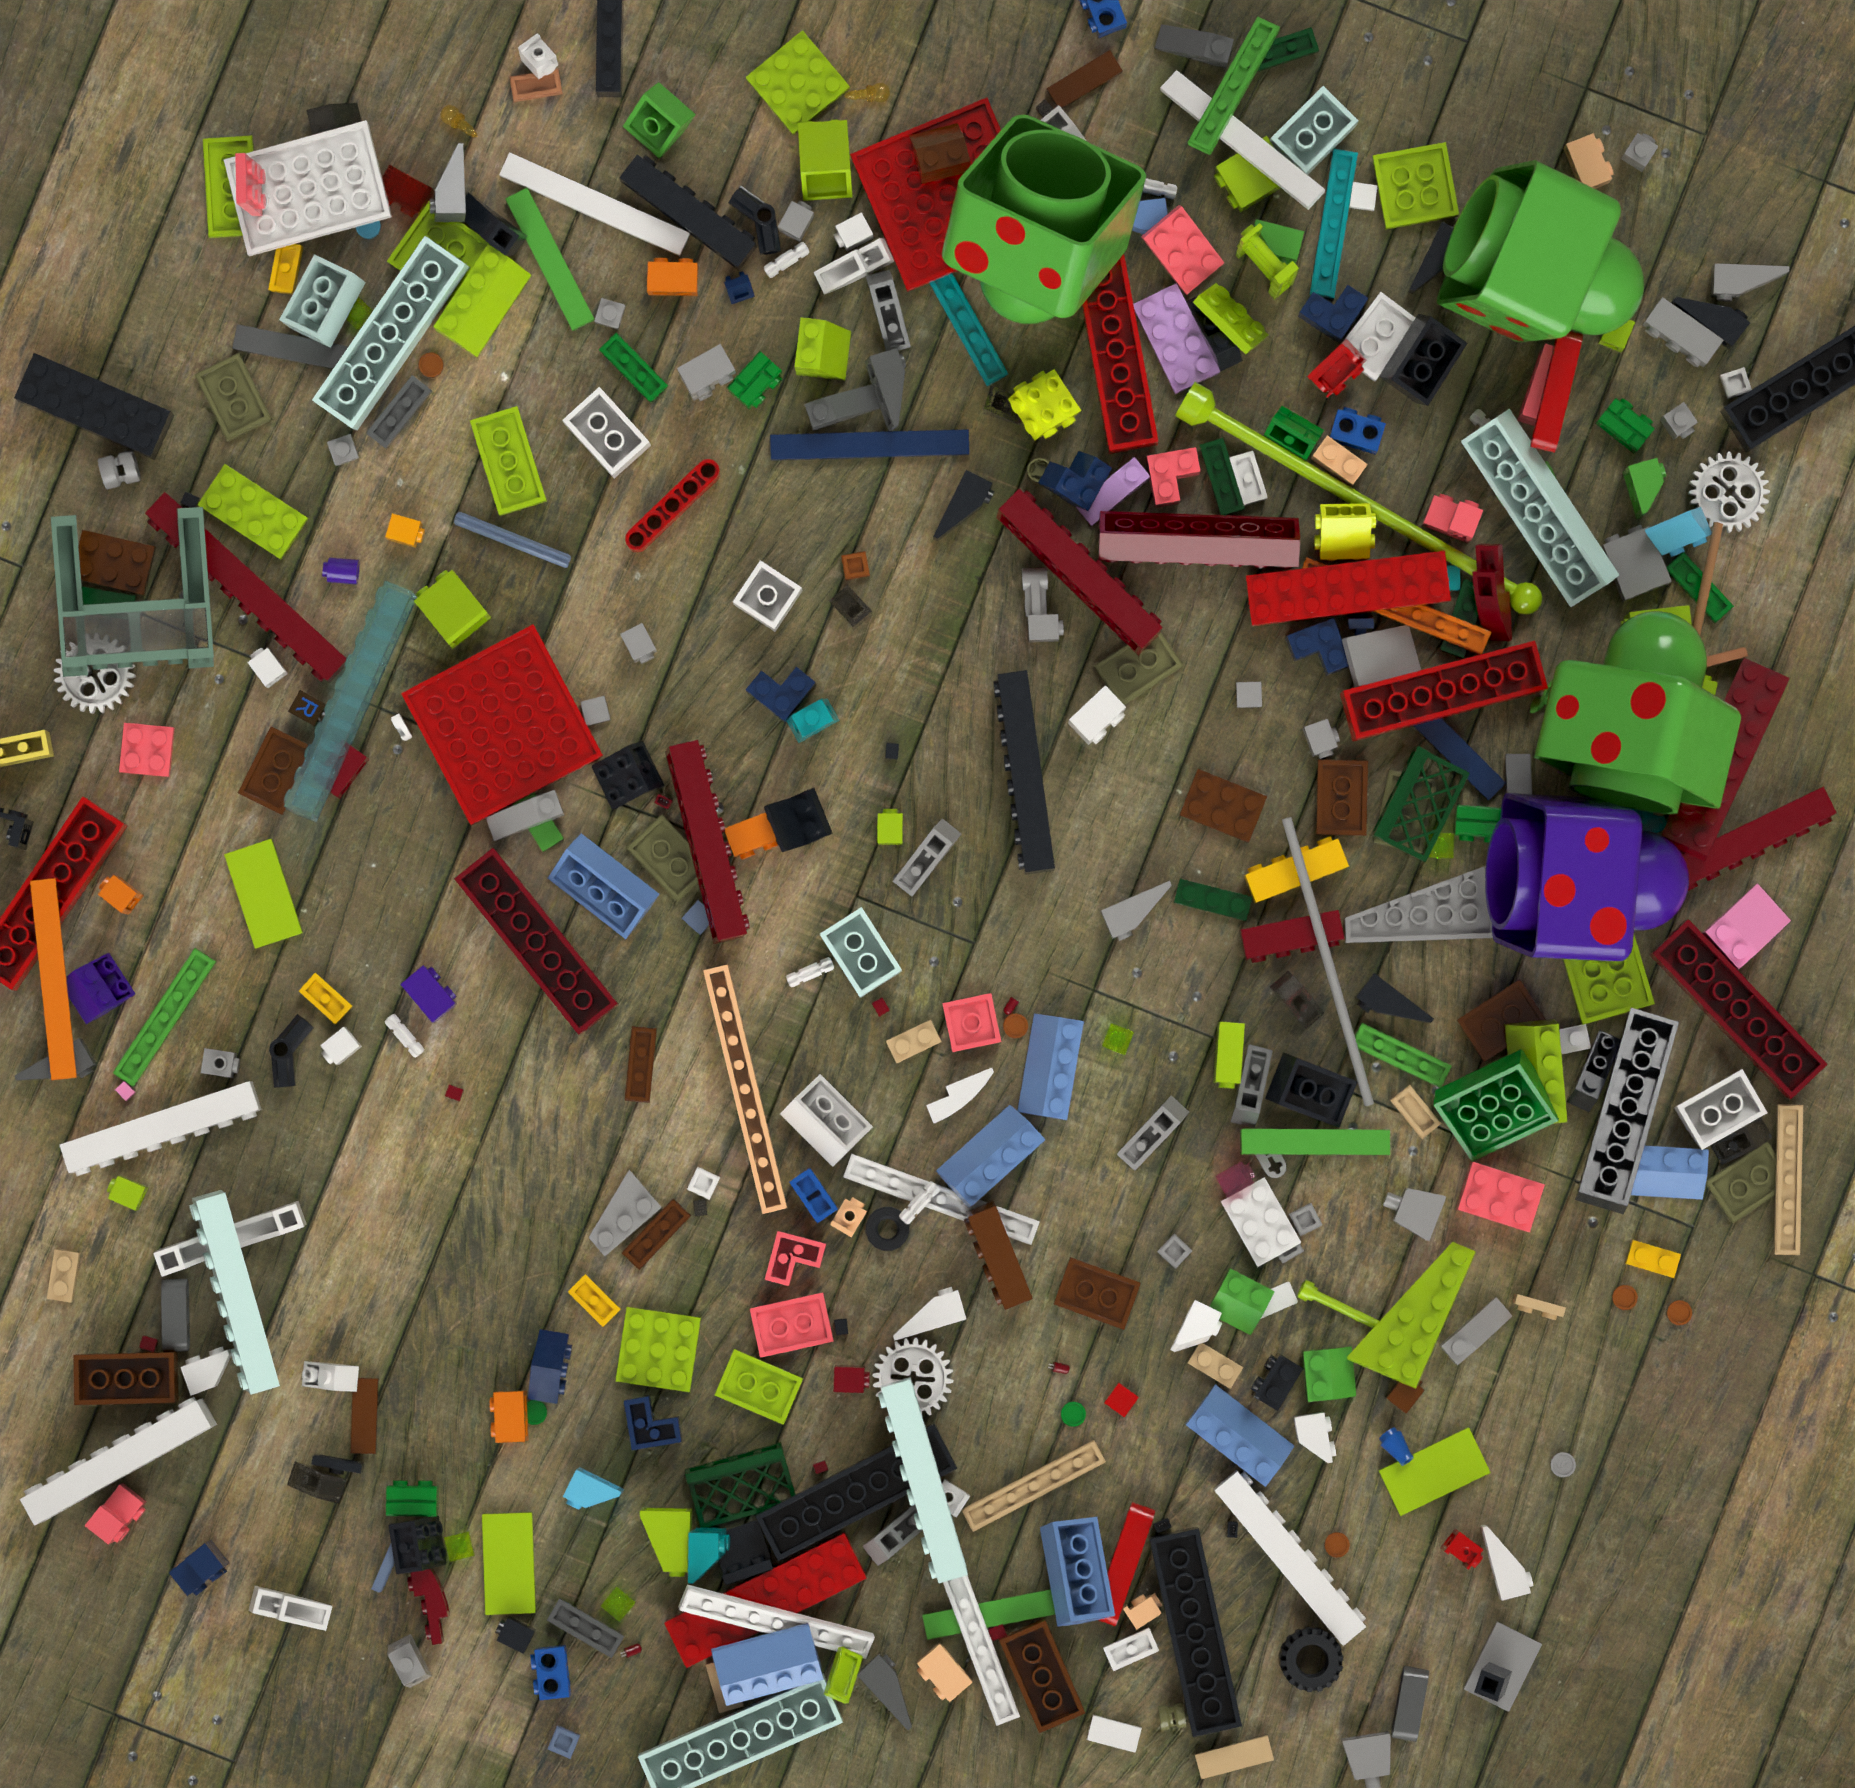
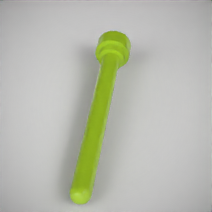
(1309, 1292)

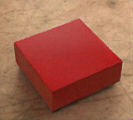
(1121, 1400)

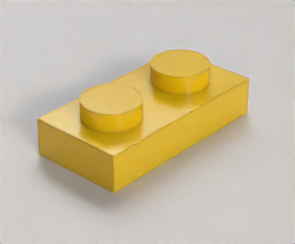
(285, 269)
(325, 998)
(1653, 1258)
(594, 1300)

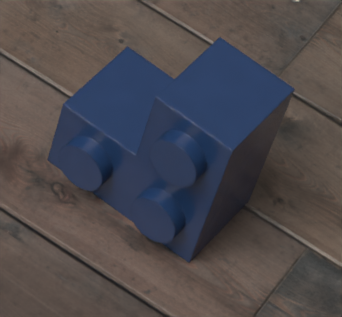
(1333, 319)
(1079, 482)
(1320, 639)
(781, 699)
(549, 1366)
(646, 1431)
(199, 1567)

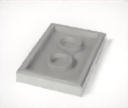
(1381, 655)
(1508, 1650)

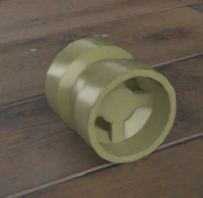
(1036, 467)
(1166, 1719)

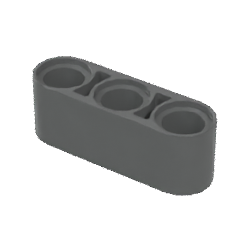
(175, 1315)
(1410, 1703)

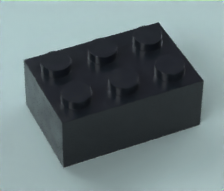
(1423, 359)

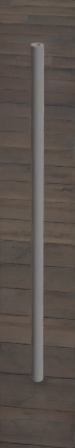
(1327, 961)

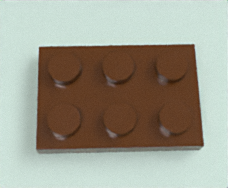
(115, 562)
(273, 770)
(1341, 797)
(1223, 805)
(1487, 1022)
(1097, 1293)

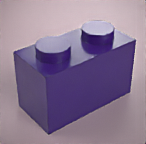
(429, 993)

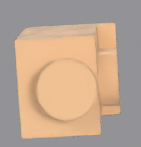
(844, 1225)
(1143, 1610)

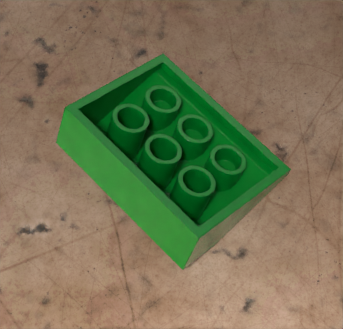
(1495, 1105)

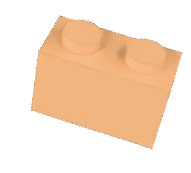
(1588, 162)
(1339, 461)
(943, 1672)

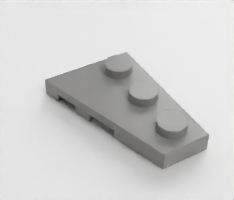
(624, 1214)

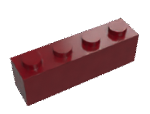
(1289, 935)

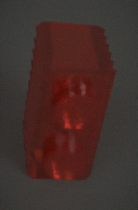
(406, 191)

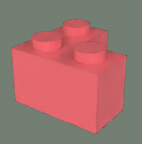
(1166, 469)
(1453, 519)
(789, 1250)
(115, 1515)

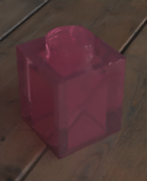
(1235, 1178)

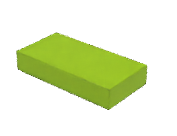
(843, 1675)

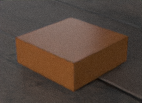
(855, 565)

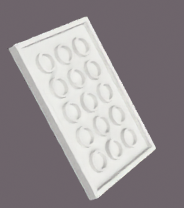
(314, 188)

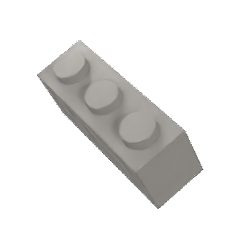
(1682, 333)

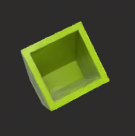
(825, 160)
(822, 349)
(451, 608)
(669, 1536)

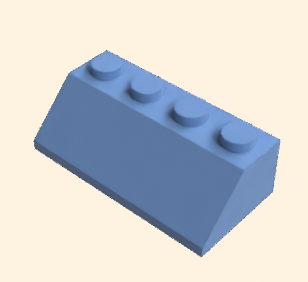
(603, 885)
(1050, 1066)
(990, 1155)
(1672, 1172)
(1240, 1435)
(1077, 1571)
(767, 1664)

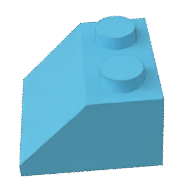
(1680, 531)
(589, 1489)

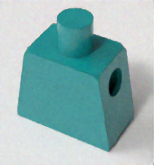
(812, 719)

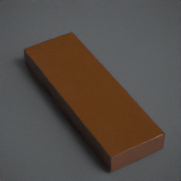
(1084, 80)
(640, 1064)
(656, 1234)
(364, 1416)

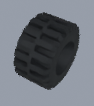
(1324, 1677)

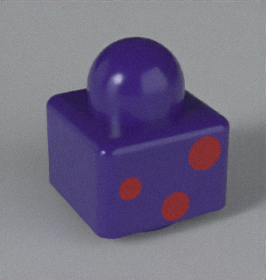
(1578, 878)

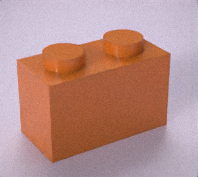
(672, 277)
(750, 836)
(119, 894)
(509, 1416)

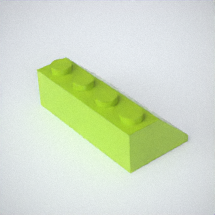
(482, 301)
(1543, 1048)

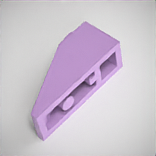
(1116, 489)

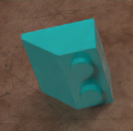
(705, 1549)

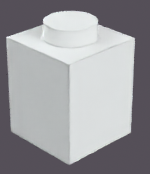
(853, 232)
(267, 667)
(340, 1046)

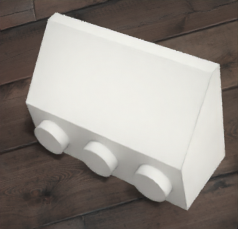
(1720, 1109)
(826, 1120)

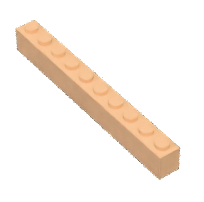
(745, 1089)

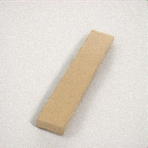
(1788, 1179)
(1033, 1485)

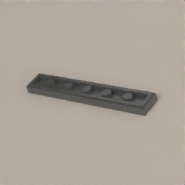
(287, 347)

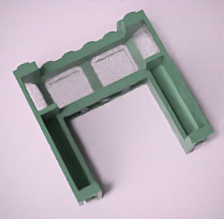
(134, 629)

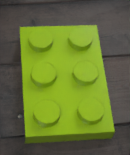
(1231, 318)
(758, 1386)

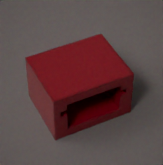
(663, 801)
(880, 1007)
(454, 1092)
(148, 1343)
(820, 1466)
(997, 1632)

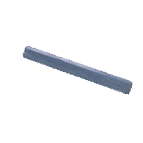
(512, 539)

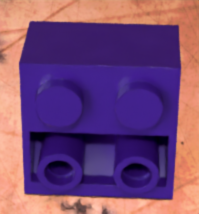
(98, 988)

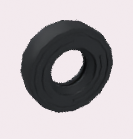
(879, 1242)

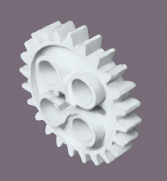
(1744, 476)
(75, 684)
(914, 1355)

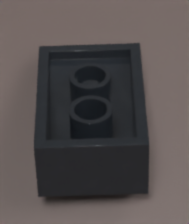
(1311, 1090)

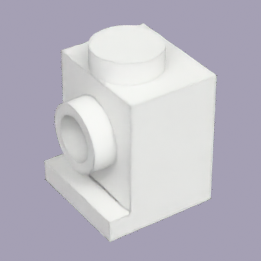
(538, 56)
(959, 1497)

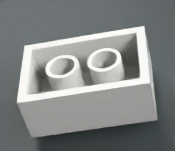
(606, 432)

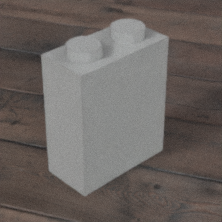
(1637, 563)

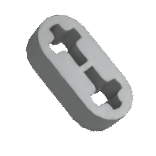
(1265, 1164)

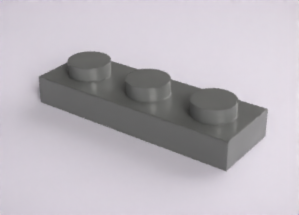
(399, 412)
(585, 1627)

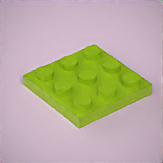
(797, 82)
(1415, 185)
(451, 236)
(1608, 987)
(658, 1349)

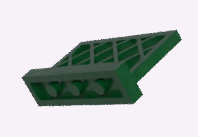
(1400, 794)
(732, 1465)

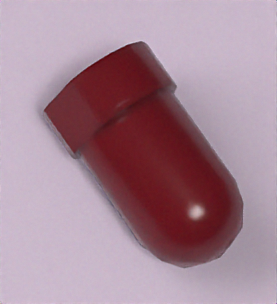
(1010, 1006)

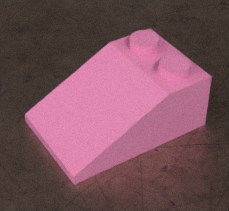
(1746, 926)

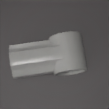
(1035, 586)

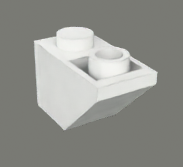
(206, 1372)
(330, 1376)
(1313, 1434)

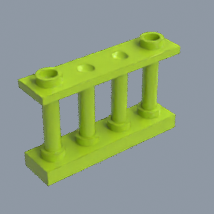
(1279, 274)

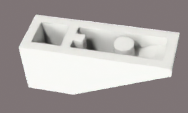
(936, 1313)
(1507, 1572)

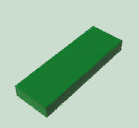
(633, 367)
(1689, 578)

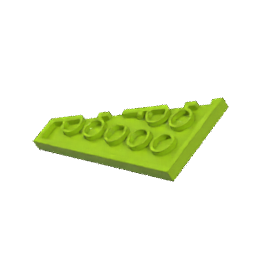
(1410, 1330)

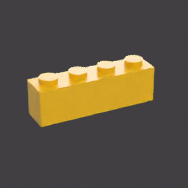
(1282, 873)

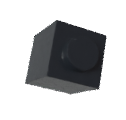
(515, 1634)
(1493, 1681)

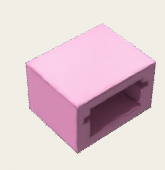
(125, 1091)

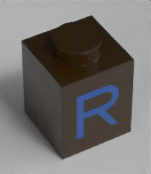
(308, 708)

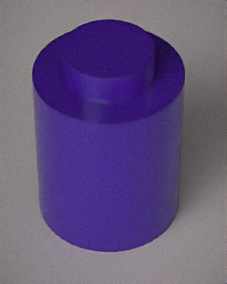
(341, 570)

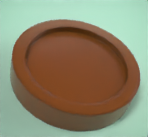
(431, 365)
(1015, 1025)
(1624, 1297)
(1679, 1312)
(1336, 1544)

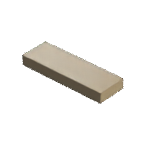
(1234, 1757)

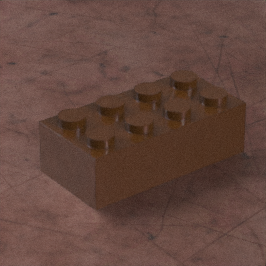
(999, 1255)
(126, 1378)
(1042, 1675)

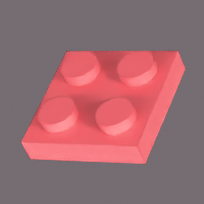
(146, 749)
(971, 1022)

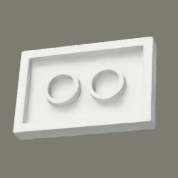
(1379, 333)
(1261, 1222)

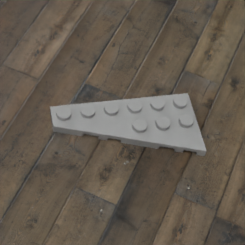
(1434, 913)

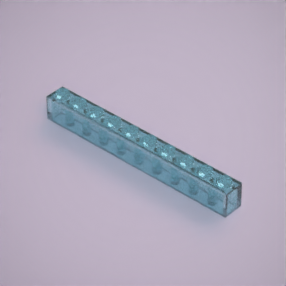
(350, 701)

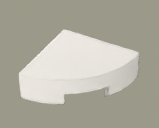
(402, 728)

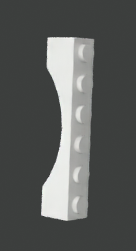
(249, 1231)

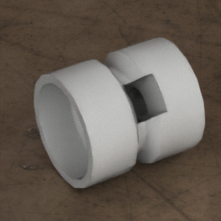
(110, 470)

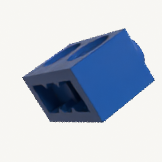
(1105, 7)
(1355, 438)
(813, 1195)
(557, 1672)

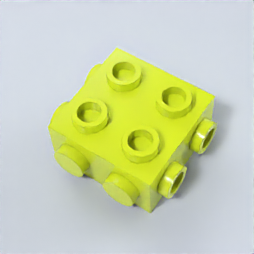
(1044, 404)
(1344, 531)

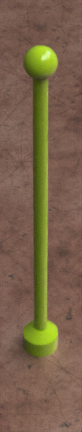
(1200, 407)

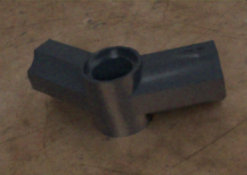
(766, 231)
(292, 1036)

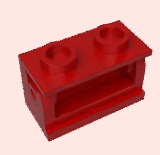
(1337, 368)
(1463, 1549)

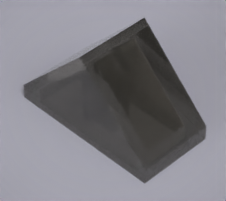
(998, 406)
(851, 607)

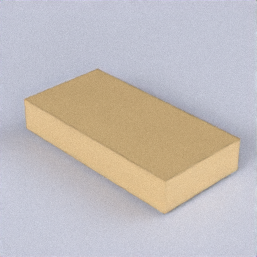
(1415, 1111)

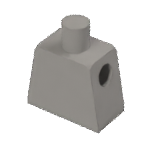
(1416, 1210)
(408, 1661)
(1368, 1757)

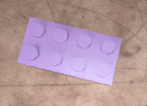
(1176, 338)

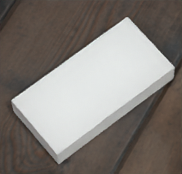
(1114, 1733)

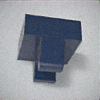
(739, 288)
(1360, 622)

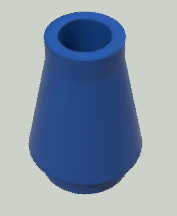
(1395, 1444)

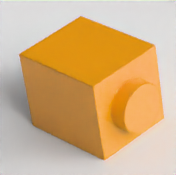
(405, 531)

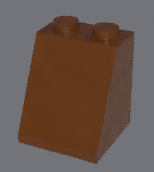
(940, 153)

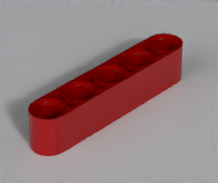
(1556, 392)
(677, 493)
(1127, 1555)

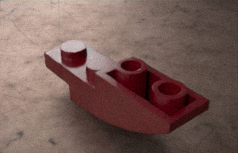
(1490, 592)
(435, 1601)

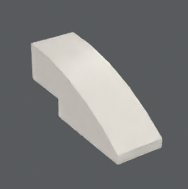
(854, 266)
(959, 1095)
(290, 1608)

